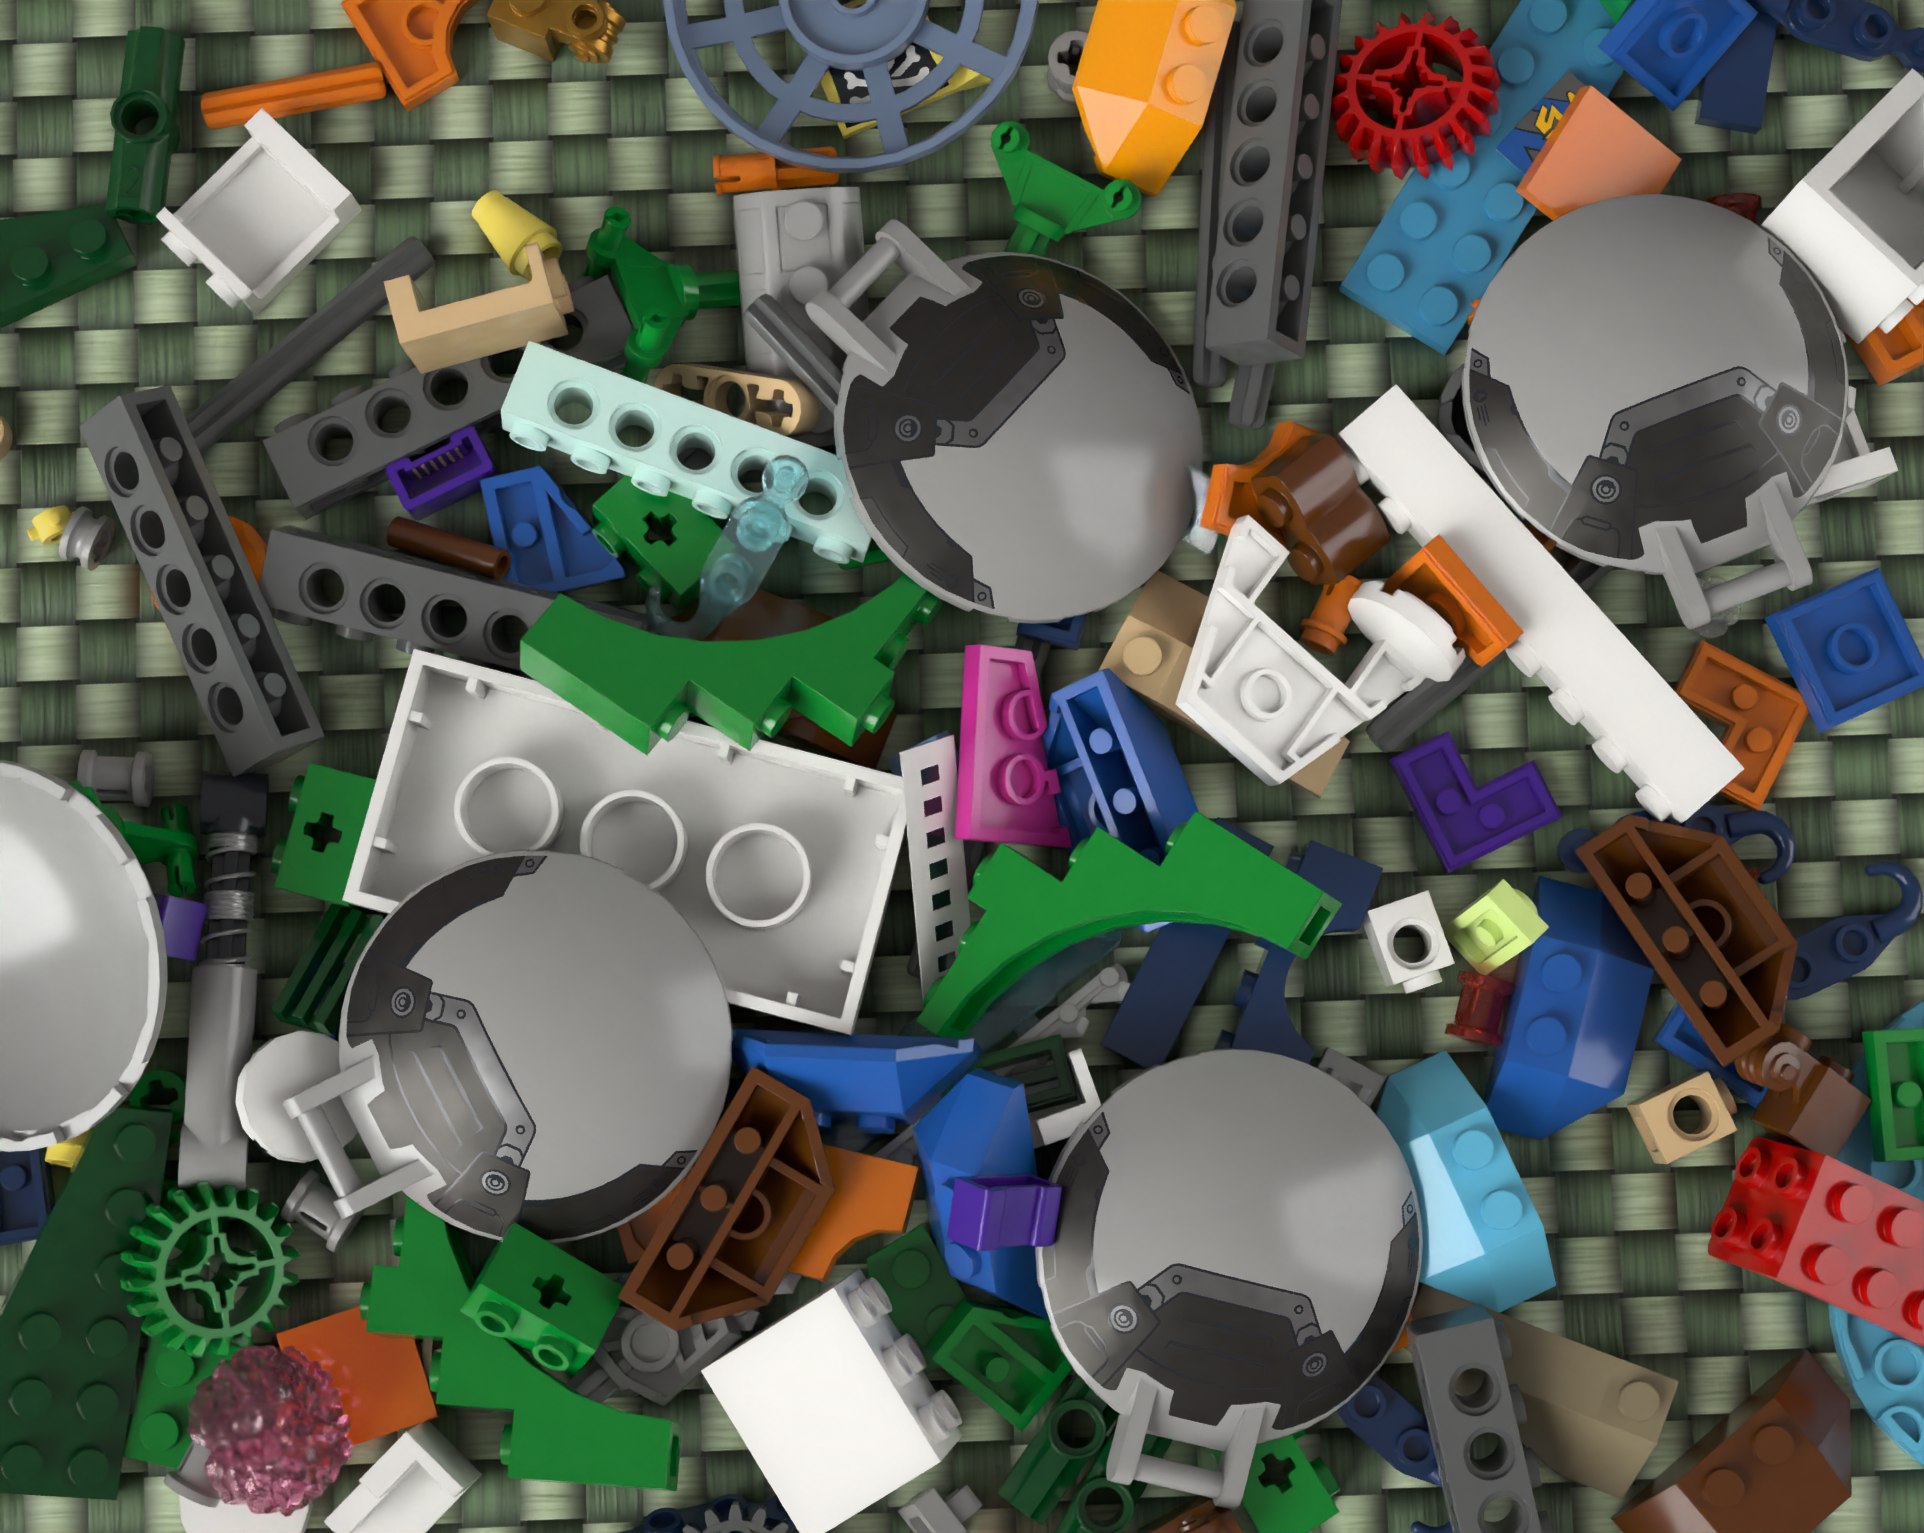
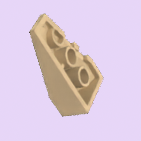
(1154, 655)

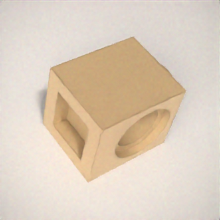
(1655, 1116)

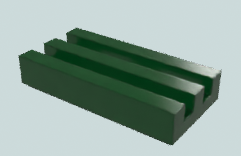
(323, 967)
(1059, 1070)

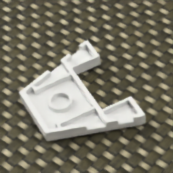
(1263, 688)

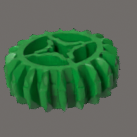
(221, 1316)

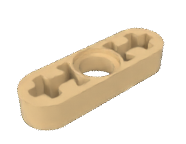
(757, 390)

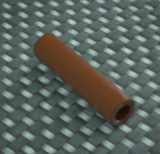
(448, 548)

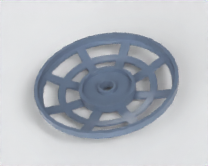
(852, 41)

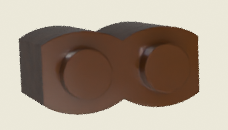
(1319, 510)

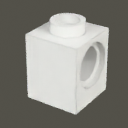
(1414, 913)

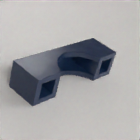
(1261, 995)

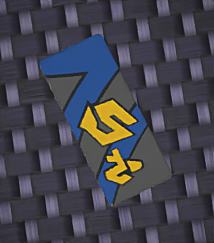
(1532, 132)

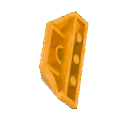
(1149, 83)

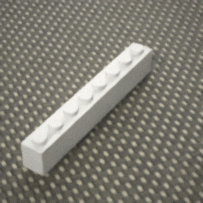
(1566, 636)

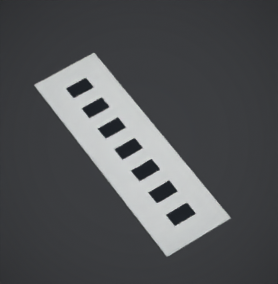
(935, 855)

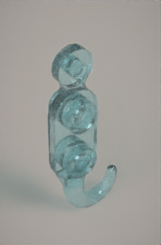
(740, 554)

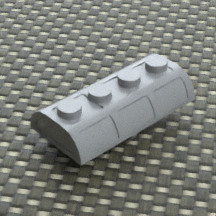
(791, 250)

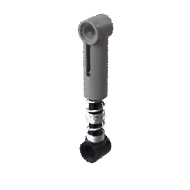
(223, 987)

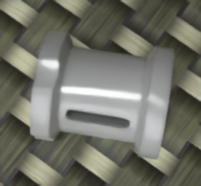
(1058, 60)
(118, 777)
(314, 1208)
(191, 1479)

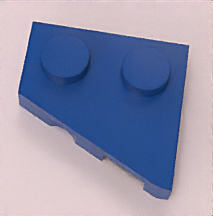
(546, 533)

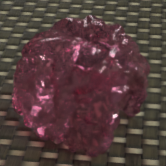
(270, 1429)

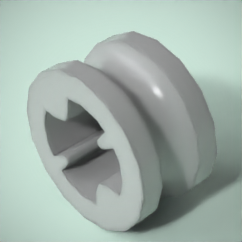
(86, 538)

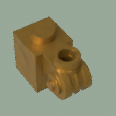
(546, 24)

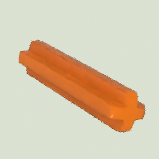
(294, 95)

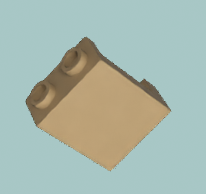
(481, 323)

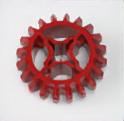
(1436, 117)

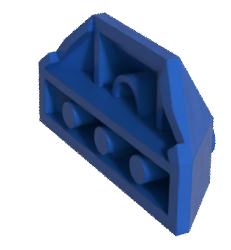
(1115, 767)
(1570, 1016)
(859, 1075)
(978, 1132)

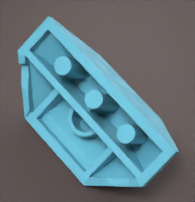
(1473, 1206)

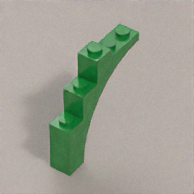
(651, 682)
(1110, 887)
(554, 1428)

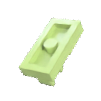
(1495, 927)

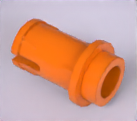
(1330, 617)

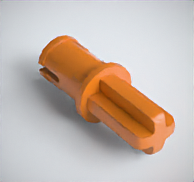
(764, 172)

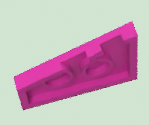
(1003, 766)

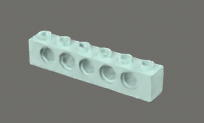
(553, 379)

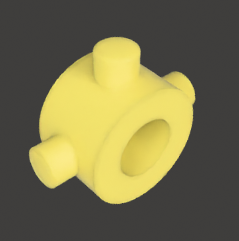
(50, 525)

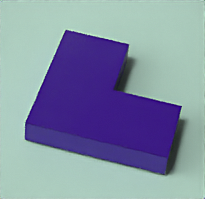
(1468, 819)

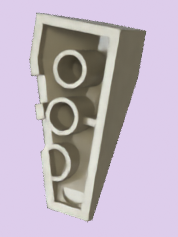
(1584, 1408)

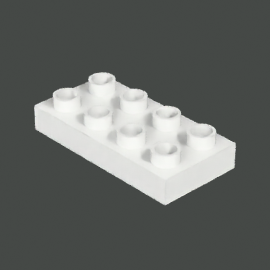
(760, 849)

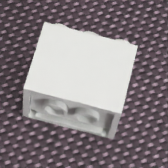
(1862, 216)
(835, 1404)

